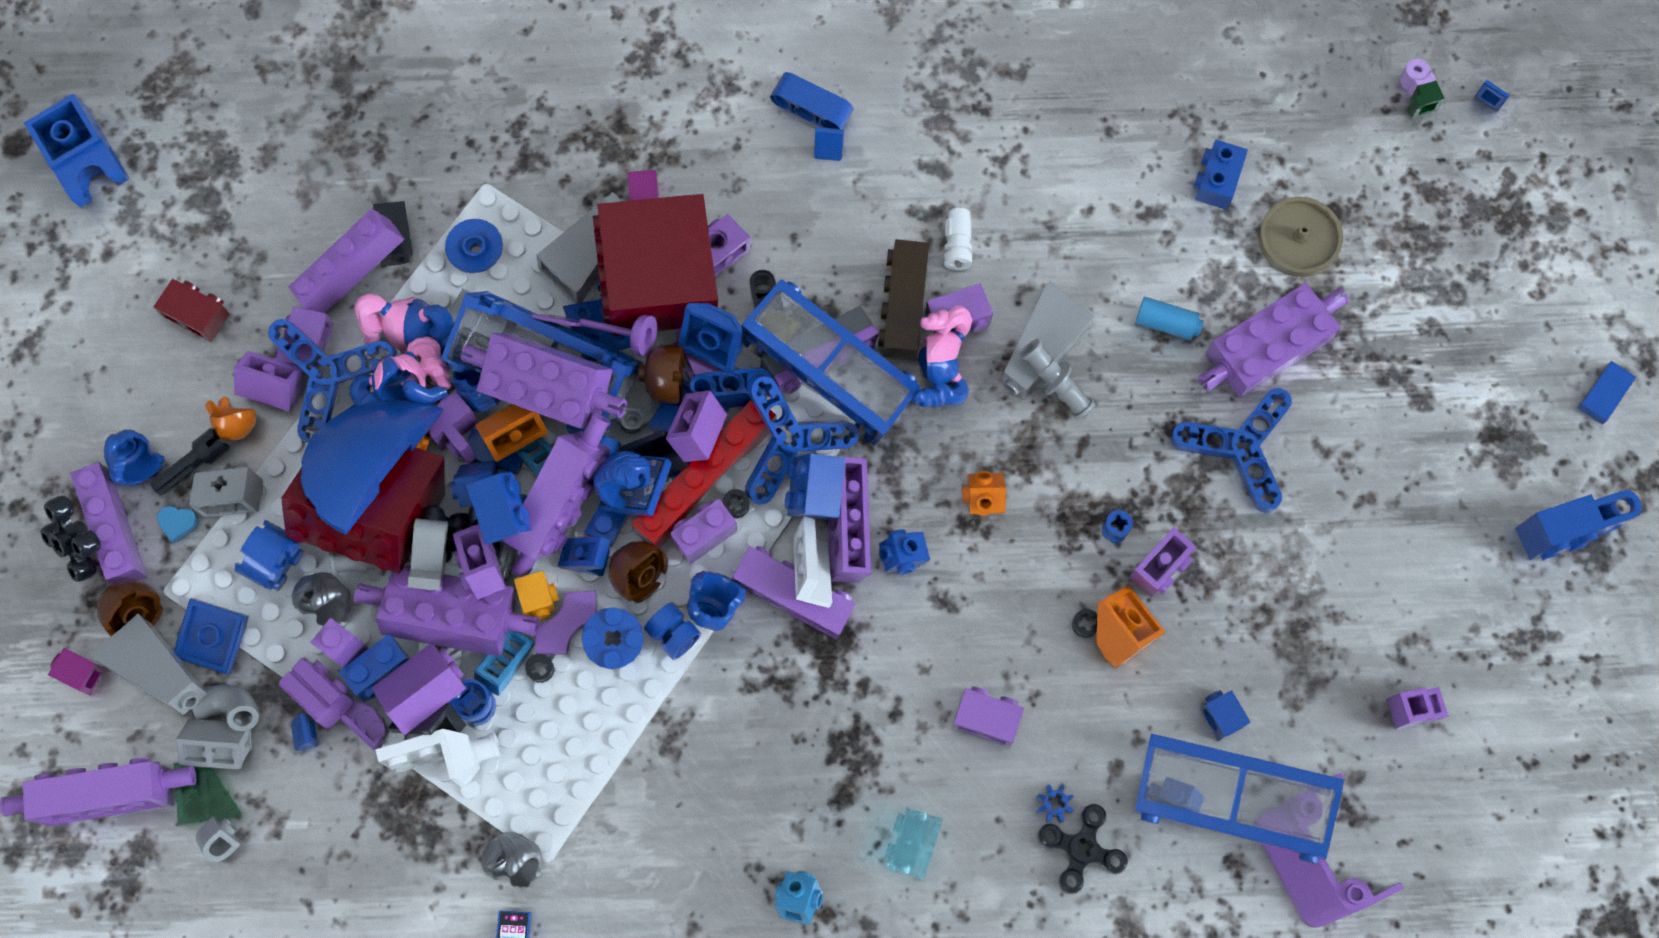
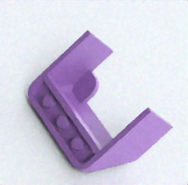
(1316, 891)

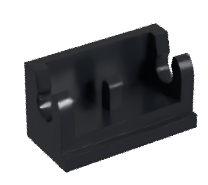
(397, 214)

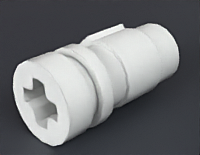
(958, 236)

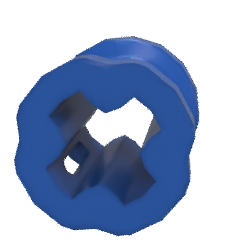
(1112, 533)

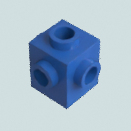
(903, 551)

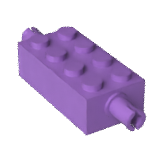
(1273, 340)
(543, 379)
(559, 493)
(446, 616)
(97, 793)

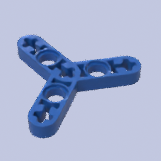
(338, 370)
(800, 438)
(1230, 440)

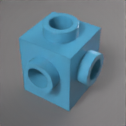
(798, 897)

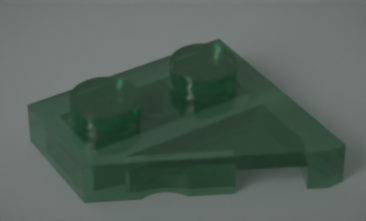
(204, 799)

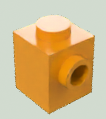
(536, 595)

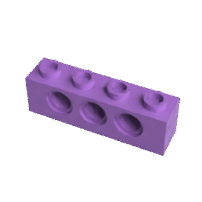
(731, 238)
(851, 531)

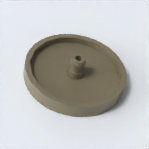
(1300, 236)

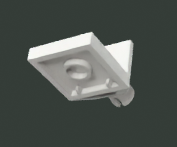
(457, 749)

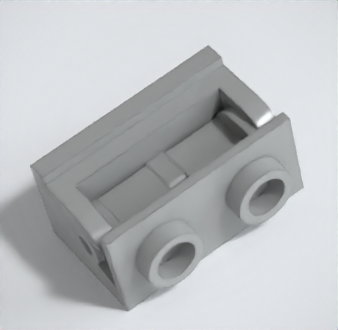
(212, 745)

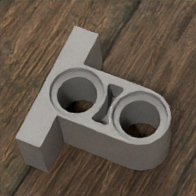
(428, 554)

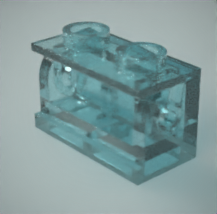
(914, 844)

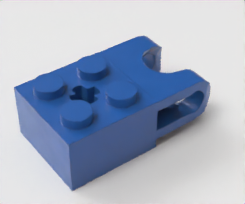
(75, 147)
(1574, 524)

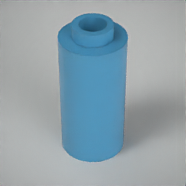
(1169, 319)

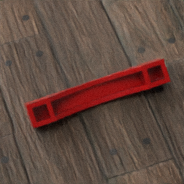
(687, 489)

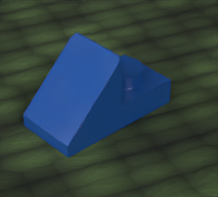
(585, 555)

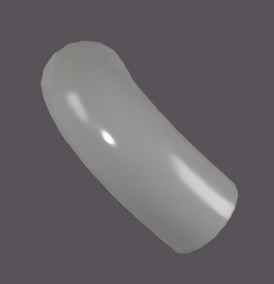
(229, 701)

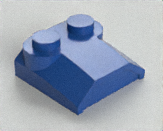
(711, 335)

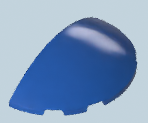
(356, 453)

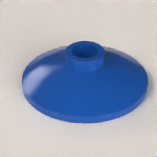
(473, 234)

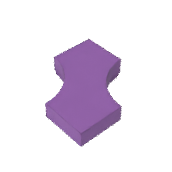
(556, 634)

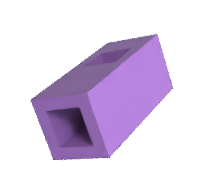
(338, 643)

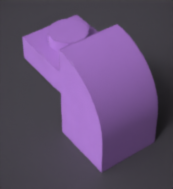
(452, 425)
(1416, 707)

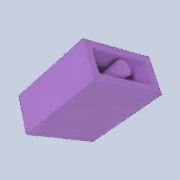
(419, 687)

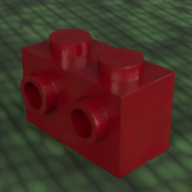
(191, 309)

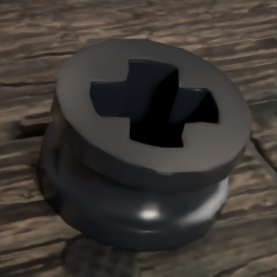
(744, 505)
(1081, 631)
(536, 677)

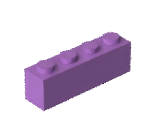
(346, 262)
(108, 520)
(776, 585)

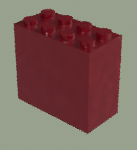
(653, 259)
(386, 527)

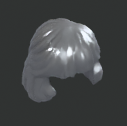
(322, 596)
(512, 857)

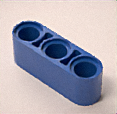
(811, 102)
(736, 380)

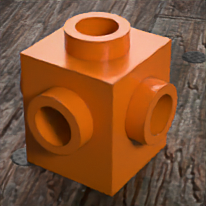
(985, 493)

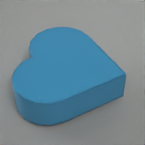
(177, 522)

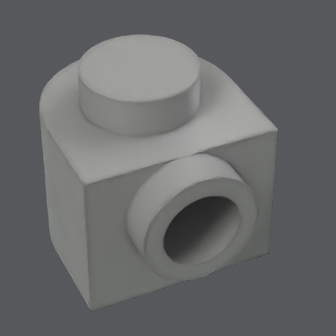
(217, 839)

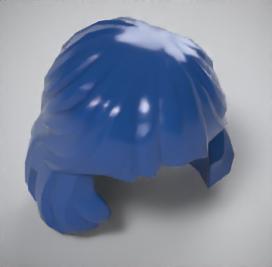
(131, 458)
(619, 472)
(713, 600)

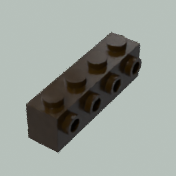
(905, 299)

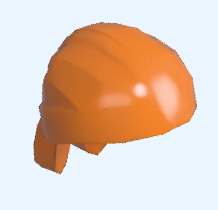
(229, 422)

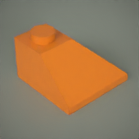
(1125, 626)

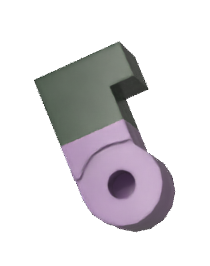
(1422, 88)

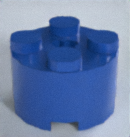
(268, 556)
(612, 620)

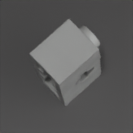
(226, 492)

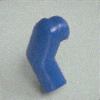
(420, 394)

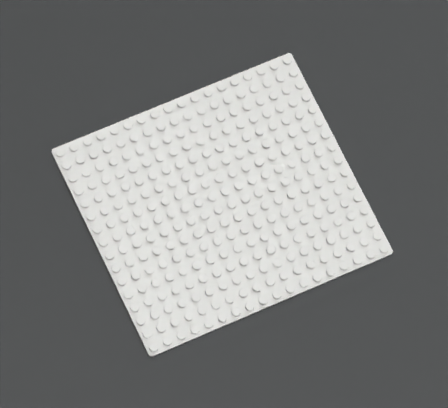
(556, 735)

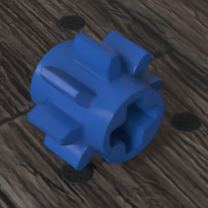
(1046, 806)

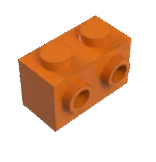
(510, 430)

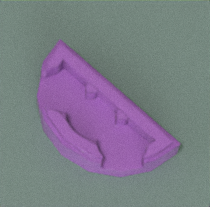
(366, 723)

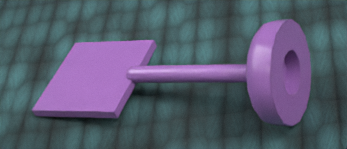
(641, 335)

